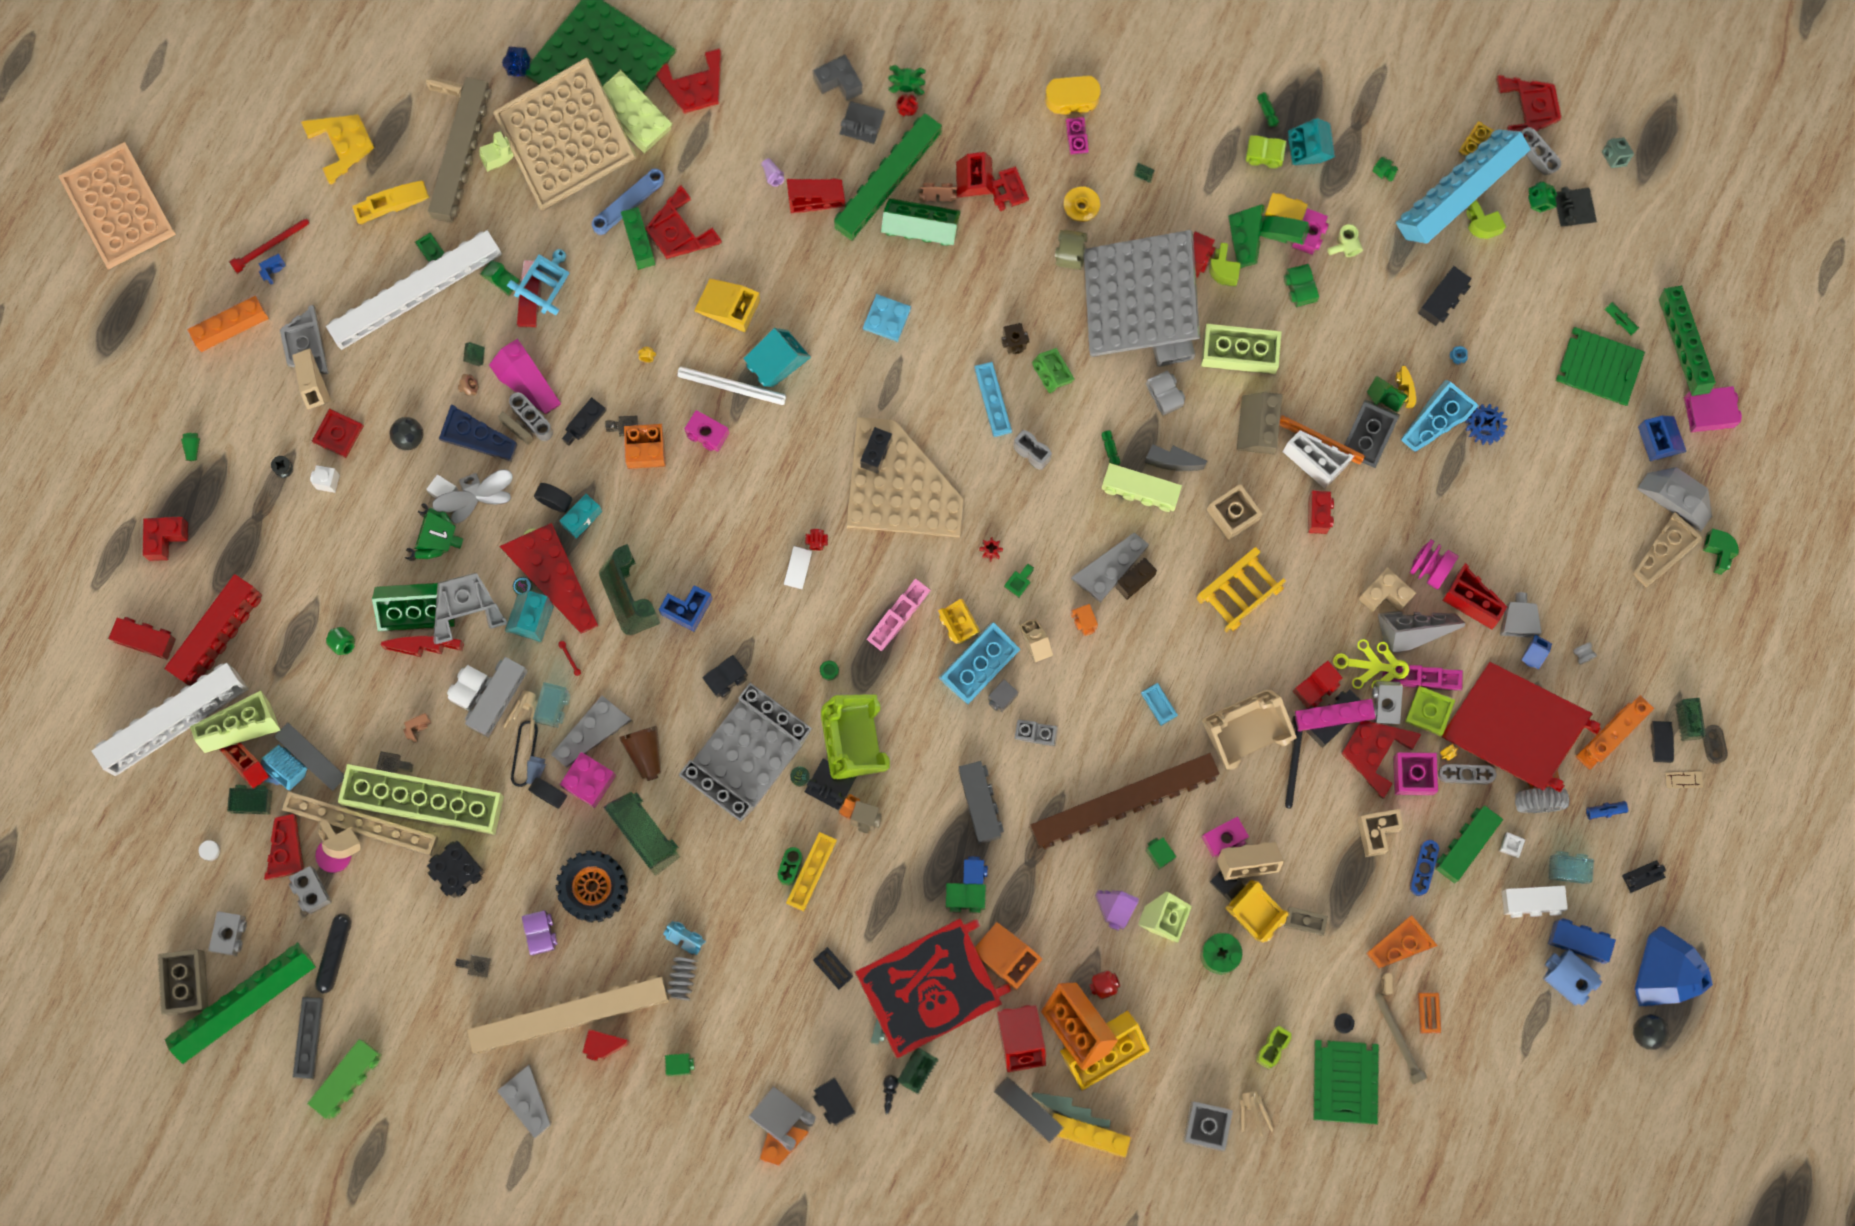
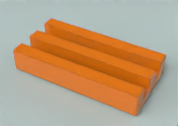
(1429, 1013)

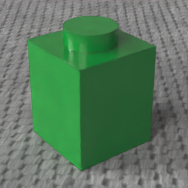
(1160, 852)
(679, 1064)

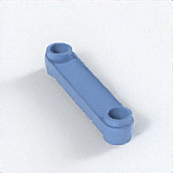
(628, 200)

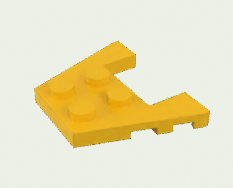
(348, 139)

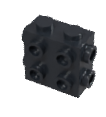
(454, 869)

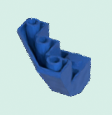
(1670, 970)

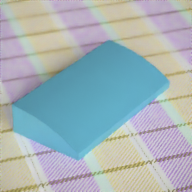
(979, 663)

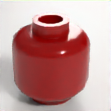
(1105, 984)

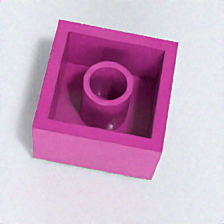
(1415, 774)
(587, 780)

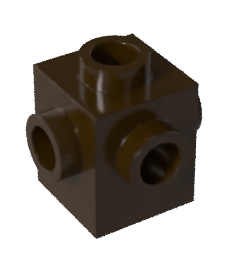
(1014, 338)

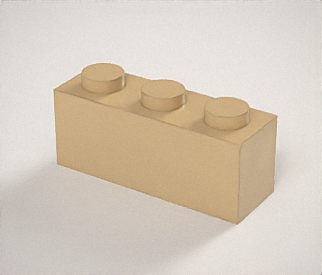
(1250, 860)

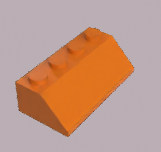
(1078, 1025)

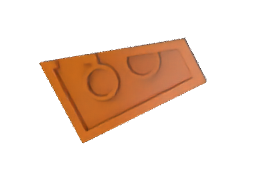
(1401, 943)

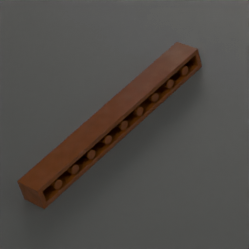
(1124, 800)

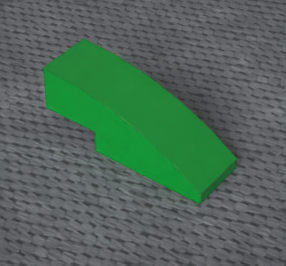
(1284, 229)

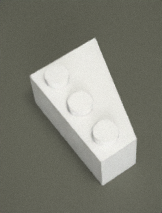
(1316, 458)

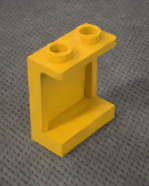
(1257, 911)

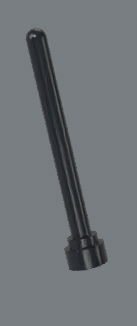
(1293, 766)

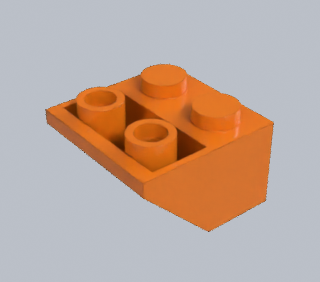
(644, 446)

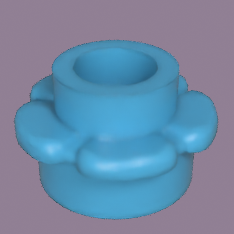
(1459, 350)

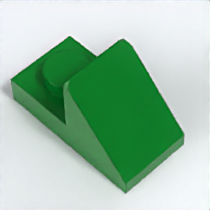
(499, 276)
(1385, 393)

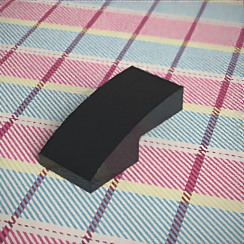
(1663, 741)

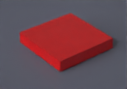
(337, 433)

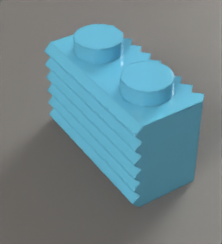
(284, 767)

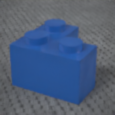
(689, 612)

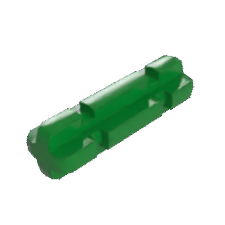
(1268, 109)
(1110, 447)

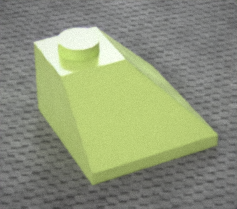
(1165, 916)

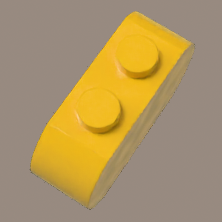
(1072, 94)

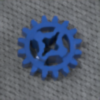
(1490, 432)

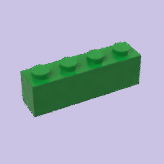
(1468, 844)

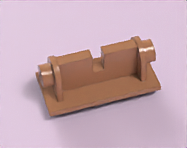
(929, 192)

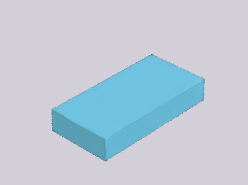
(1159, 704)

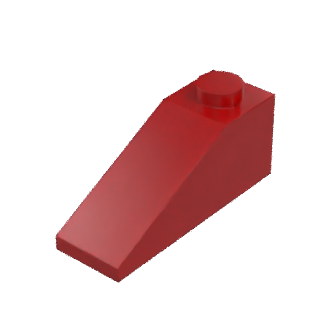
(245, 764)

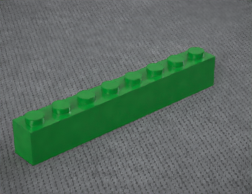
(887, 177)
(239, 1003)

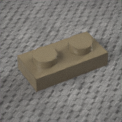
(1306, 921)

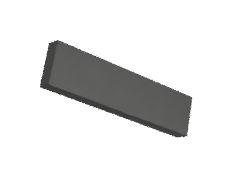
(308, 1037)

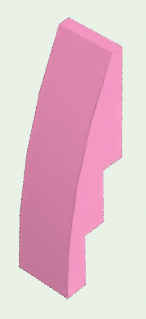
(898, 614)

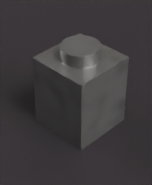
(1002, 696)

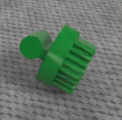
(1385, 168)

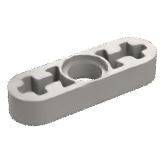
(1453, 768)

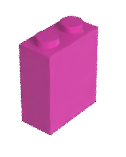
(1713, 410)

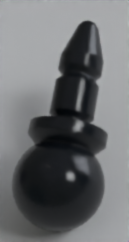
(890, 1084)

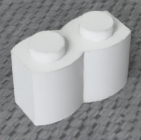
(467, 688)

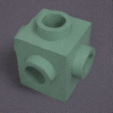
(1617, 152)

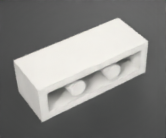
(1534, 901)

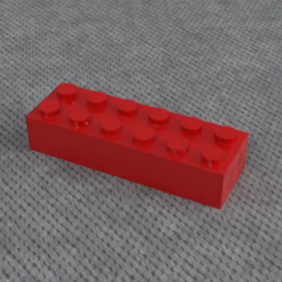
(214, 631)

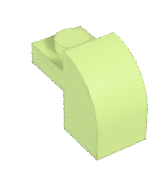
(496, 153)

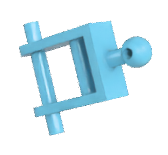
(552, 270)

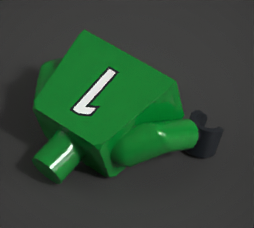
(434, 535)

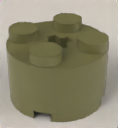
(1071, 249)

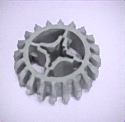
(1541, 801)

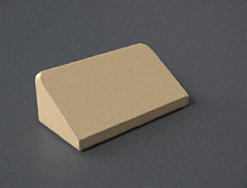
(444, 86)

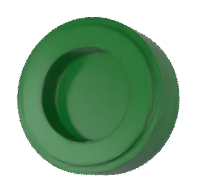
(829, 670)

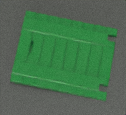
(1600, 366)
(1346, 1081)

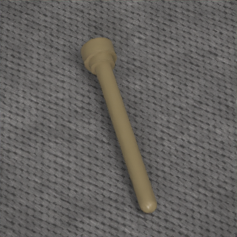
(1416, 1073)

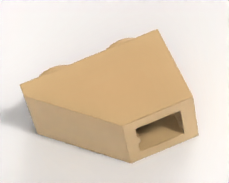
(1036, 640)

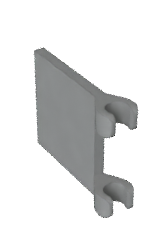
(778, 1115)

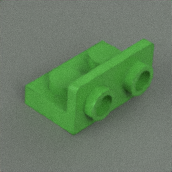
(1052, 370)

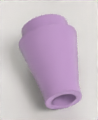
(773, 173)

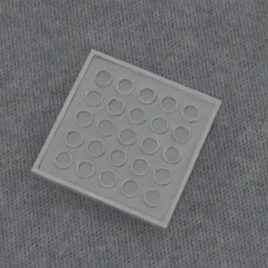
(1141, 293)

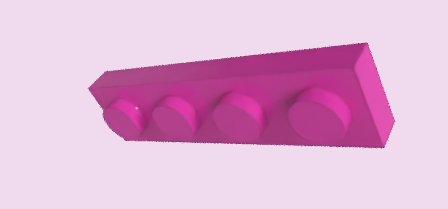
(1335, 715)

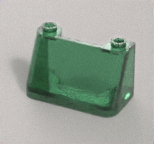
(631, 615)

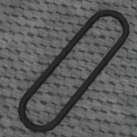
(516, 751)

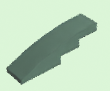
(1064, 1106)

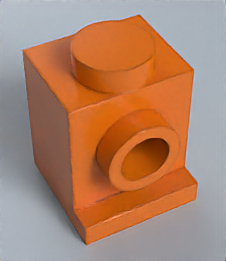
(1085, 619)

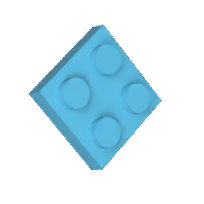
(887, 317)

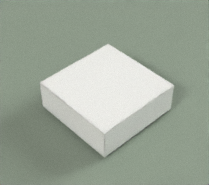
(1512, 845)

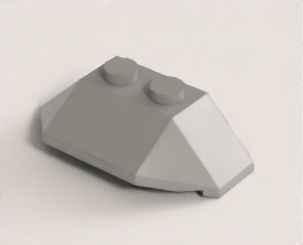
(1679, 494)

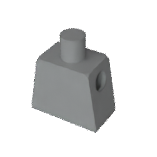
(1521, 618)

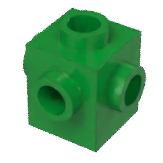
(1542, 197)

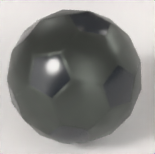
(406, 433)
(1651, 1032)

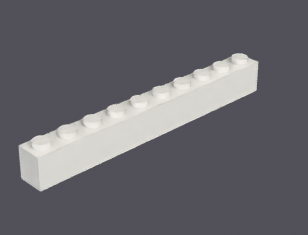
(413, 290)

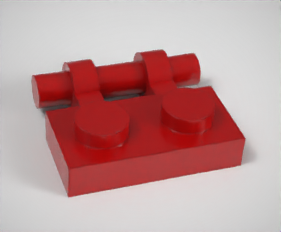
(1013, 187)

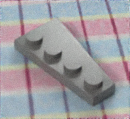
(1104, 572)
(595, 726)

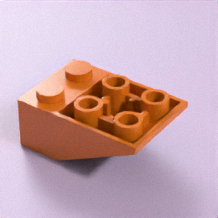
(1007, 956)

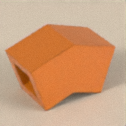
(848, 806)

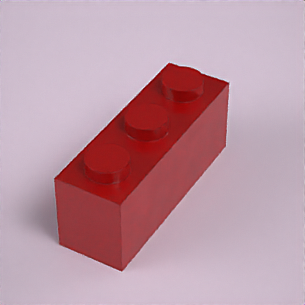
(142, 637)

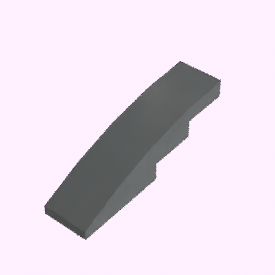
(309, 756)

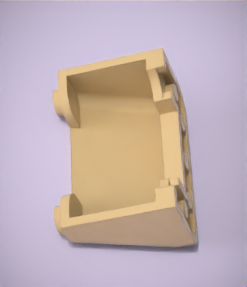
(1248, 727)

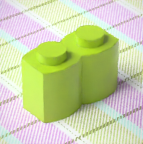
(1265, 151)
(1271, 1052)

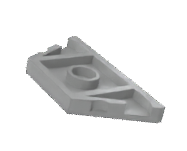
(302, 335)

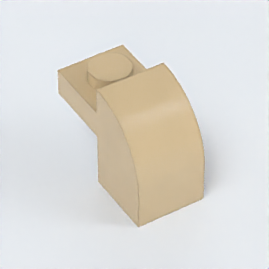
(338, 845)

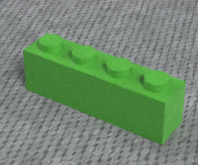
(344, 1079)

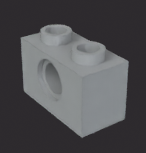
(1392, 712)
(222, 924)

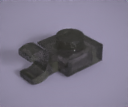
(612, 426)
(391, 763)
(477, 966)

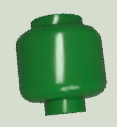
(340, 641)

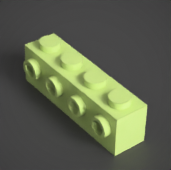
(1141, 487)

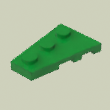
(1245, 233)

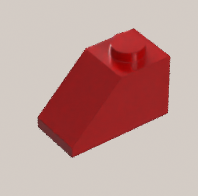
(602, 1045)

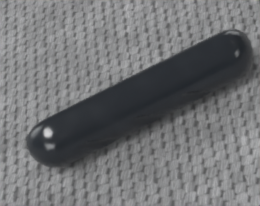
(333, 953)

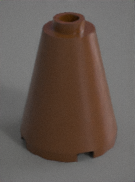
(644, 751)

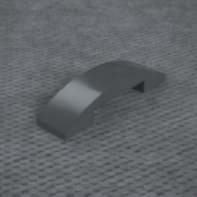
(1029, 1109)

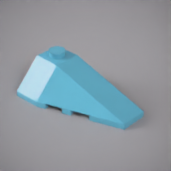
(1440, 414)

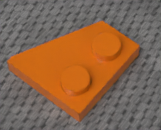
(775, 1152)

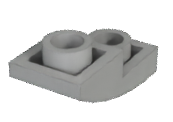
(1036, 733)

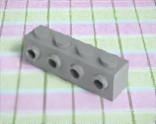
(495, 697)

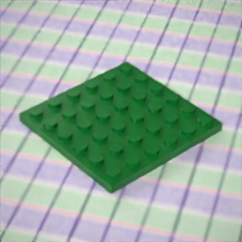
(609, 42)

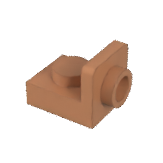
(418, 723)

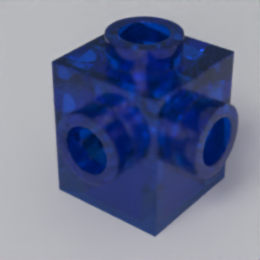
(516, 61)

